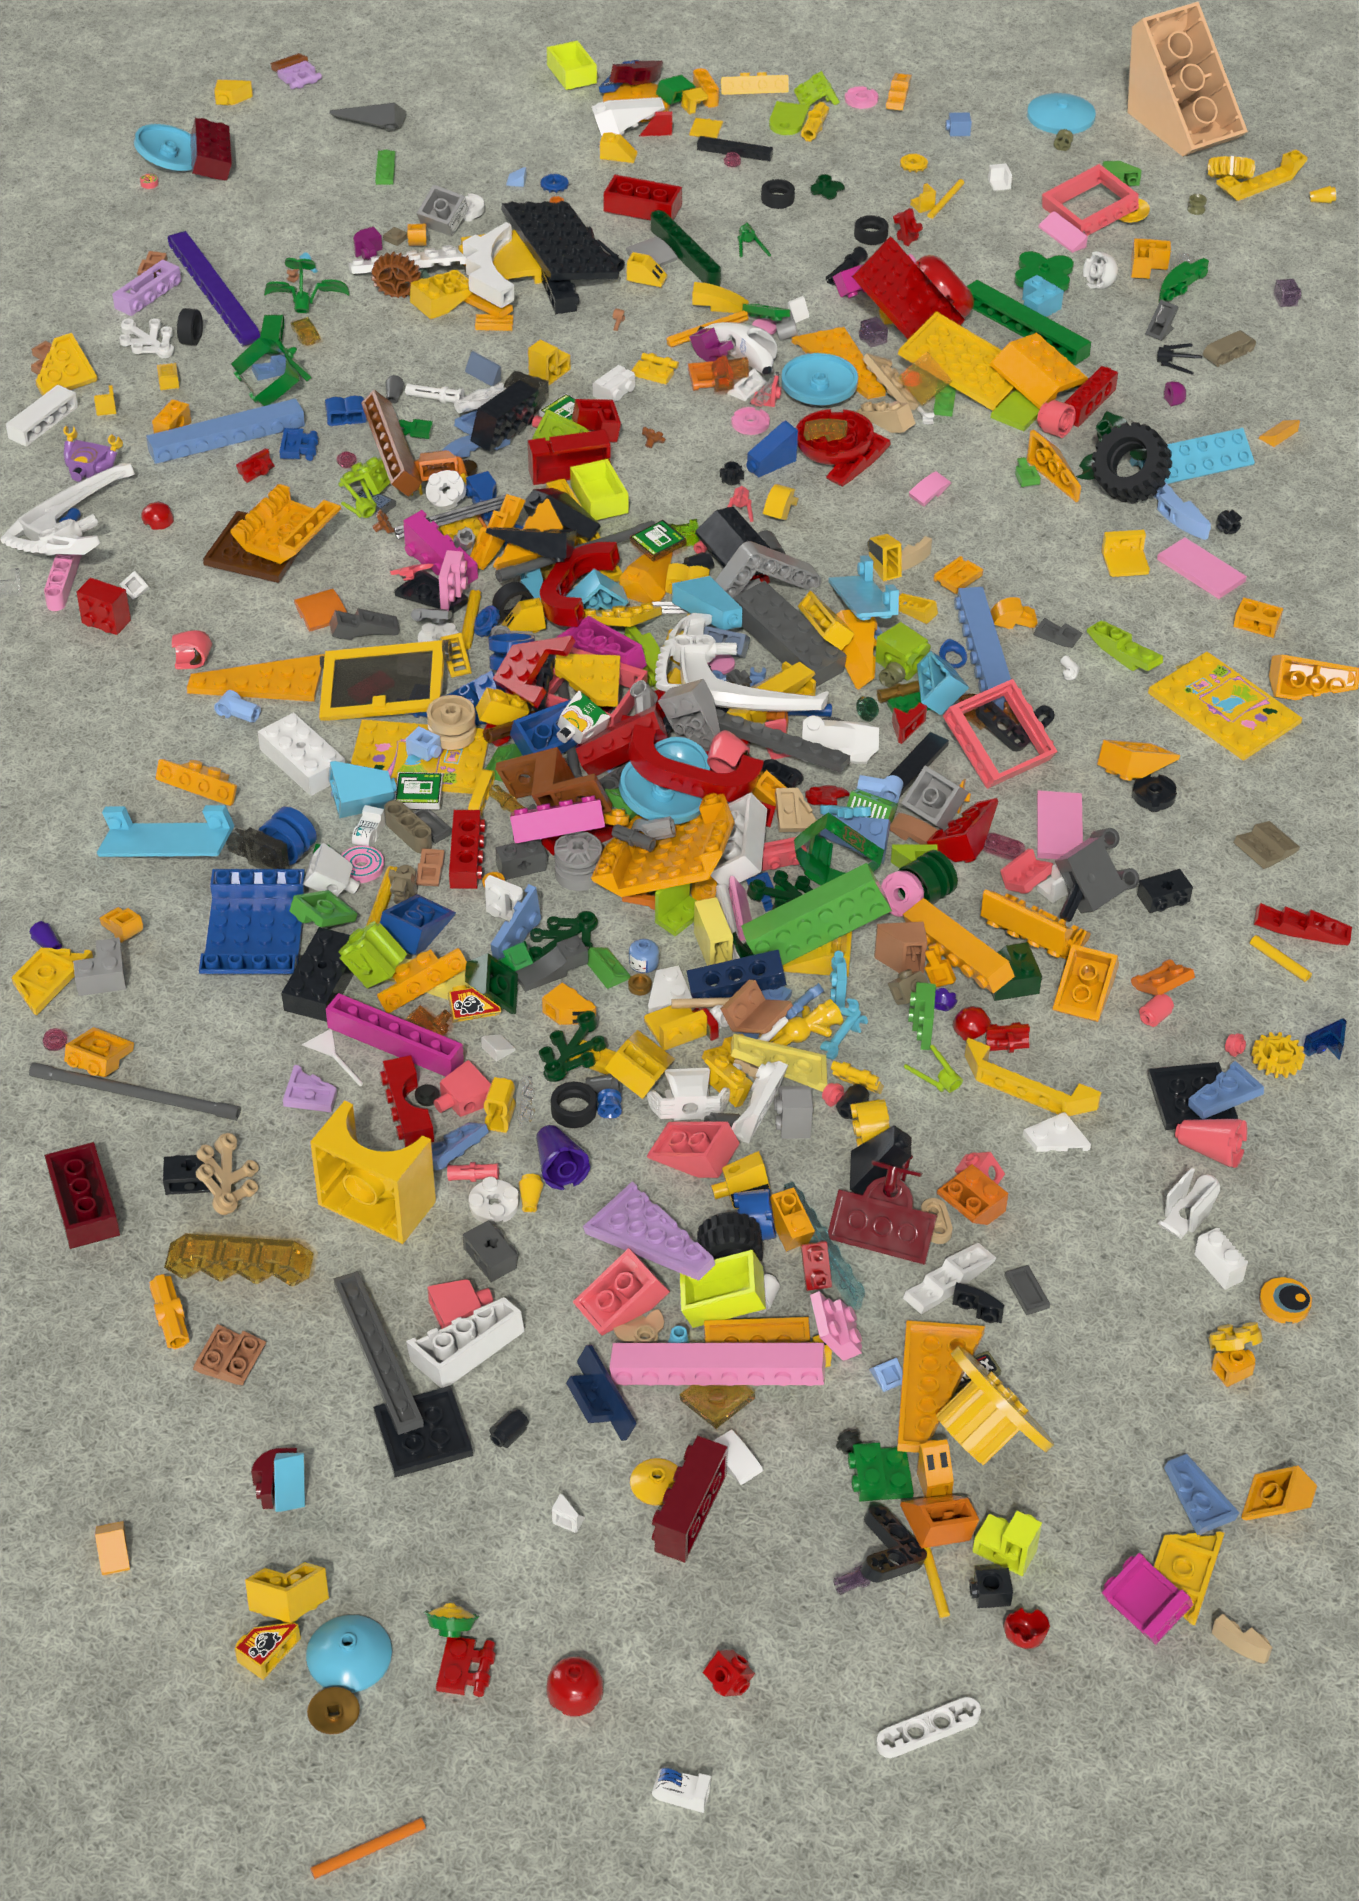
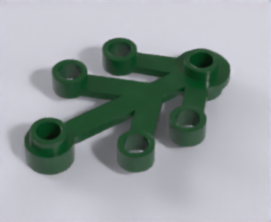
(757, 888)
(585, 923)
(557, 1069)

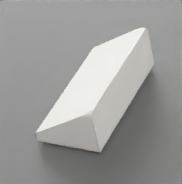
(748, 386)

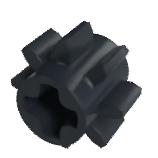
(732, 473)
(1229, 521)

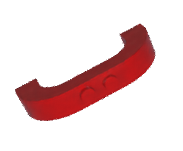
(570, 610)
(689, 778)

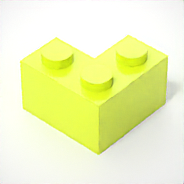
(1008, 1543)

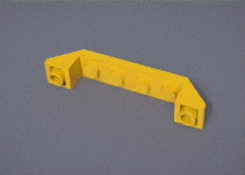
(1290, 165)
(1082, 1100)

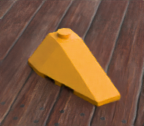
(1052, 465)
(646, 579)

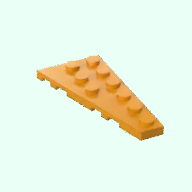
(839, 343)
(281, 679)
(930, 1376)

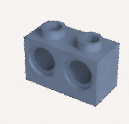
(725, 636)

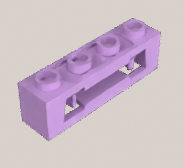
(146, 288)

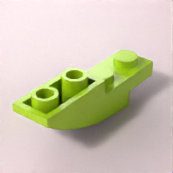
(1122, 648)
(650, 651)

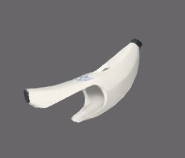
(748, 342)

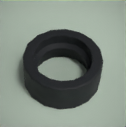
(776, 201)
(871, 237)
(189, 326)
(506, 593)
(578, 1118)

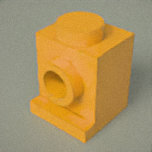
(1233, 1365)

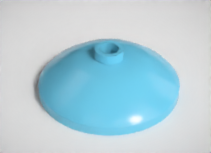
(684, 749)
(349, 1666)

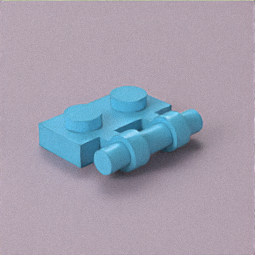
(838, 979)

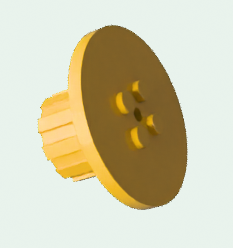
(987, 1413)

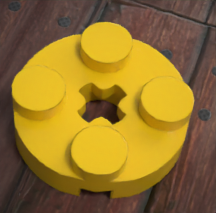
(1232, 1338)

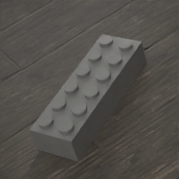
(788, 632)

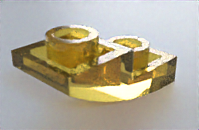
(305, 331)
(830, 428)

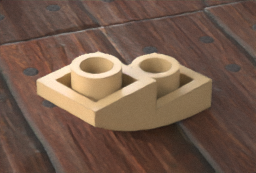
(915, 554)
(1248, 1644)

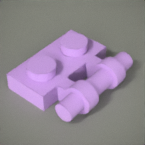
(299, 75)

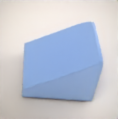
(517, 178)
(888, 1374)

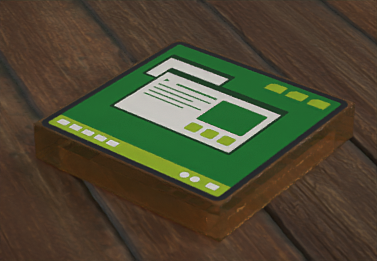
(658, 540)

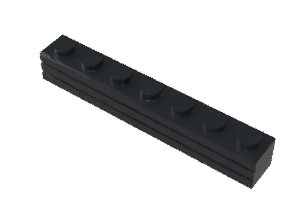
(743, 149)

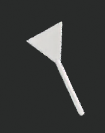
(325, 1044)

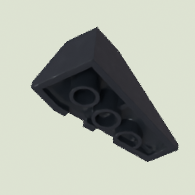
(567, 509)
(550, 543)

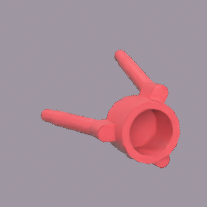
(740, 499)

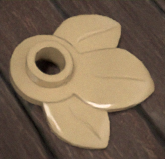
(641, 1327)

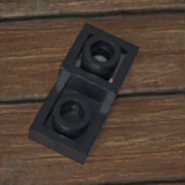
(987, 1307)

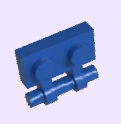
(293, 446)

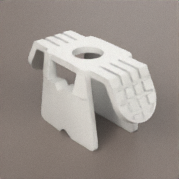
(687, 1096)
(1199, 1200)

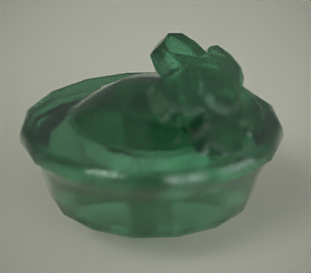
(867, 708)

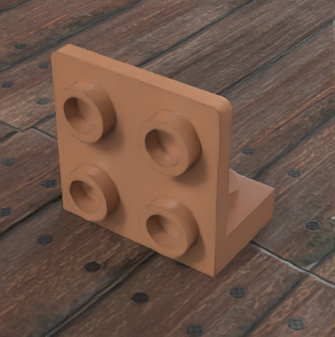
(752, 1013)

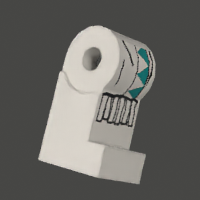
(369, 826)

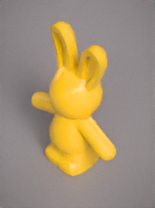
(816, 1021)

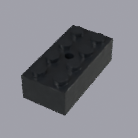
(504, 415)
(318, 976)

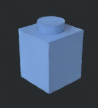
(959, 124)

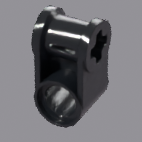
(783, 773)

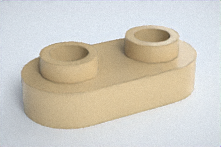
(943, 1221)

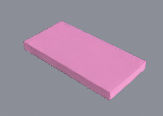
(1201, 568)
(1058, 823)

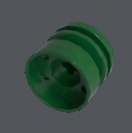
(934, 873)

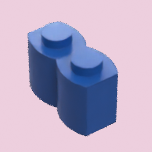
(344, 410)

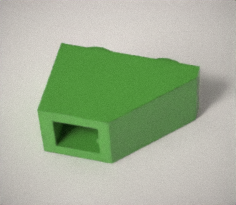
(1125, 172)

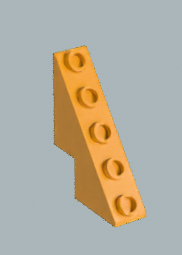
(543, 519)

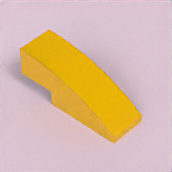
(717, 297)

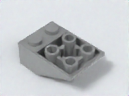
(692, 712)

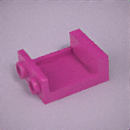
(1146, 1598)

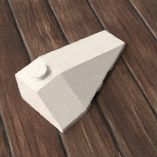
(621, 114)

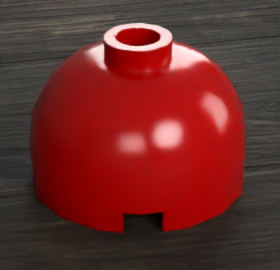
(574, 1686)

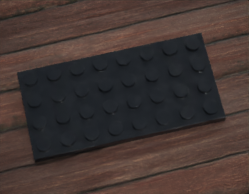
(559, 241)

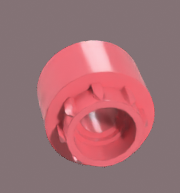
(1056, 418)

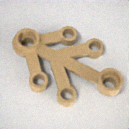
(225, 1201)

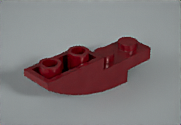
(638, 73)

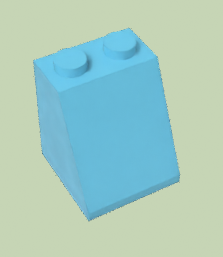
(359, 786)

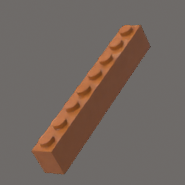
(391, 443)

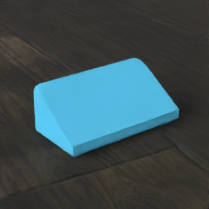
(289, 1481)

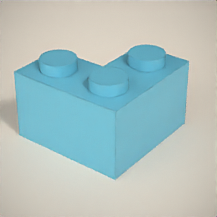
(1042, 296)
(599, 592)

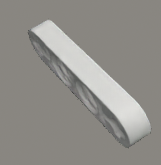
(926, 1724)

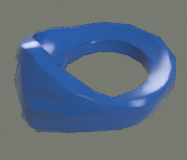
(952, 645)

